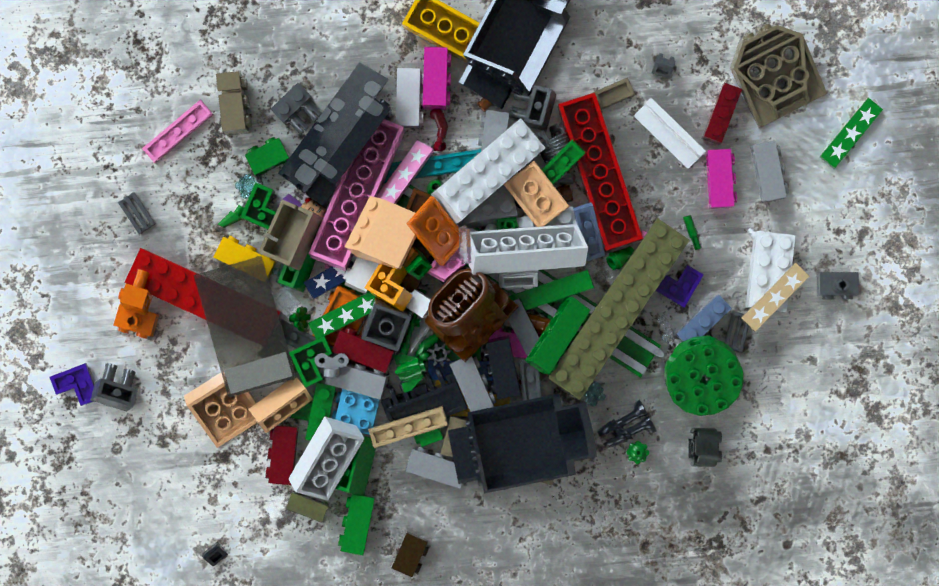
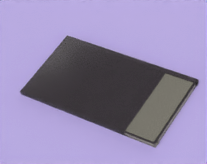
(245, 326)

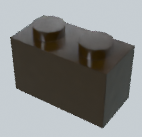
(410, 553)

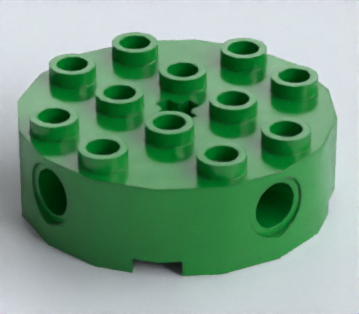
(709, 393)

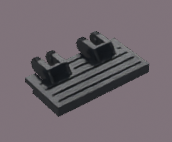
(422, 400)

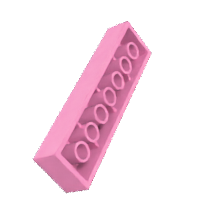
(358, 183)

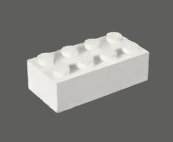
(769, 261)
(326, 458)

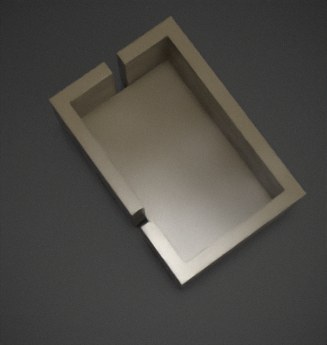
(233, 103)
(295, 233)

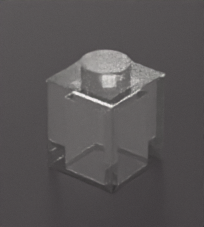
(285, 301)

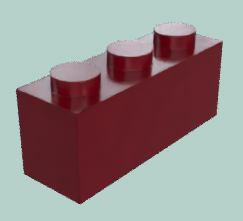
(721, 113)
(363, 351)
(282, 454)

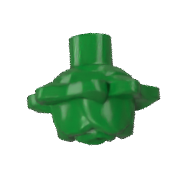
(637, 452)

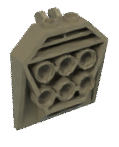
(756, 50)

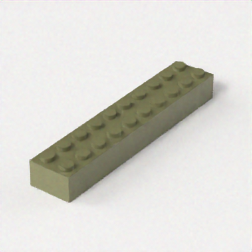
(618, 308)

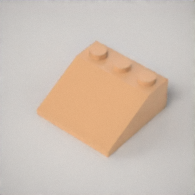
(382, 233)
(217, 414)

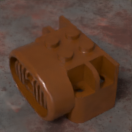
(468, 312)

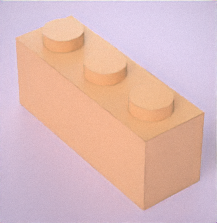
(280, 404)

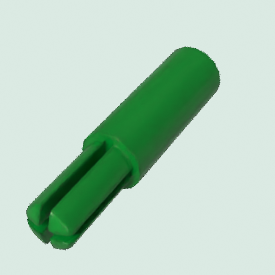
(692, 231)

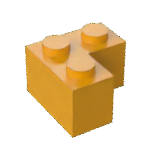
(385, 285)

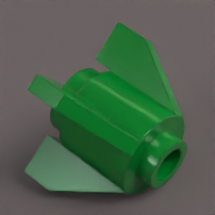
(411, 371)

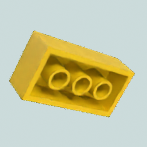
(441, 26)

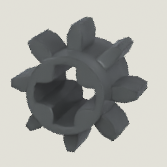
(441, 360)

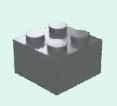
(386, 325)

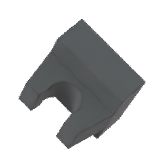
(663, 66)

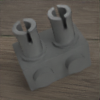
(291, 104)
(539, 109)
(115, 394)

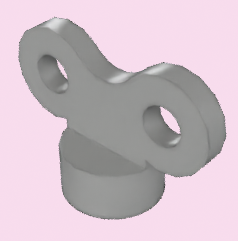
(331, 364)

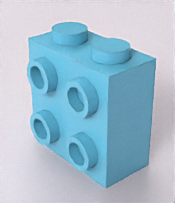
(356, 410)

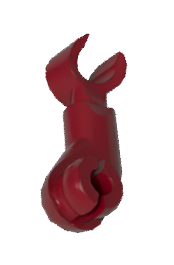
(439, 117)

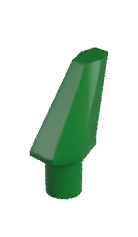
(232, 217)

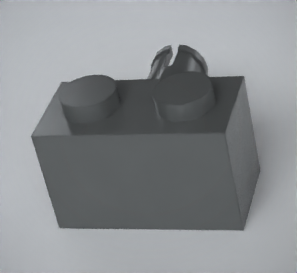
(837, 284)

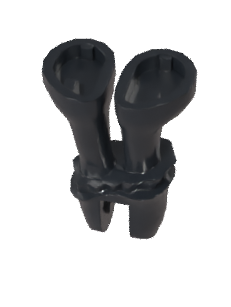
(622, 434)

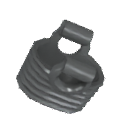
(555, 143)

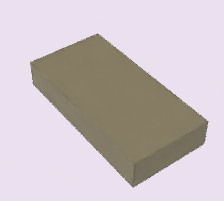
(614, 93)

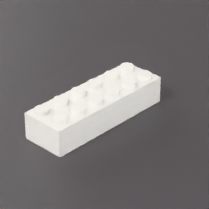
(488, 171)
(527, 249)

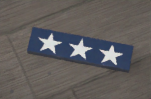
(325, 281)

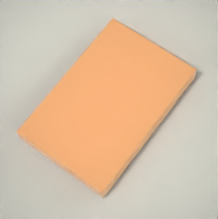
(536, 195)

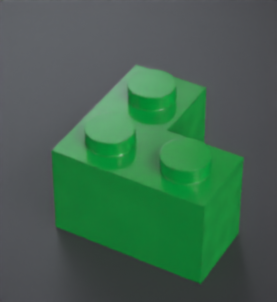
(257, 206)
(305, 360)

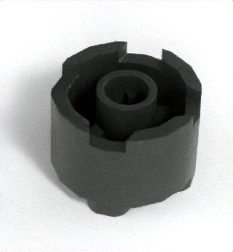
(705, 447)

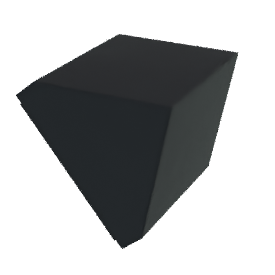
(214, 554)

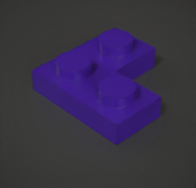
(680, 290)
(77, 379)

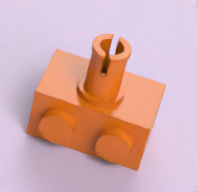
(136, 297)
(136, 322)

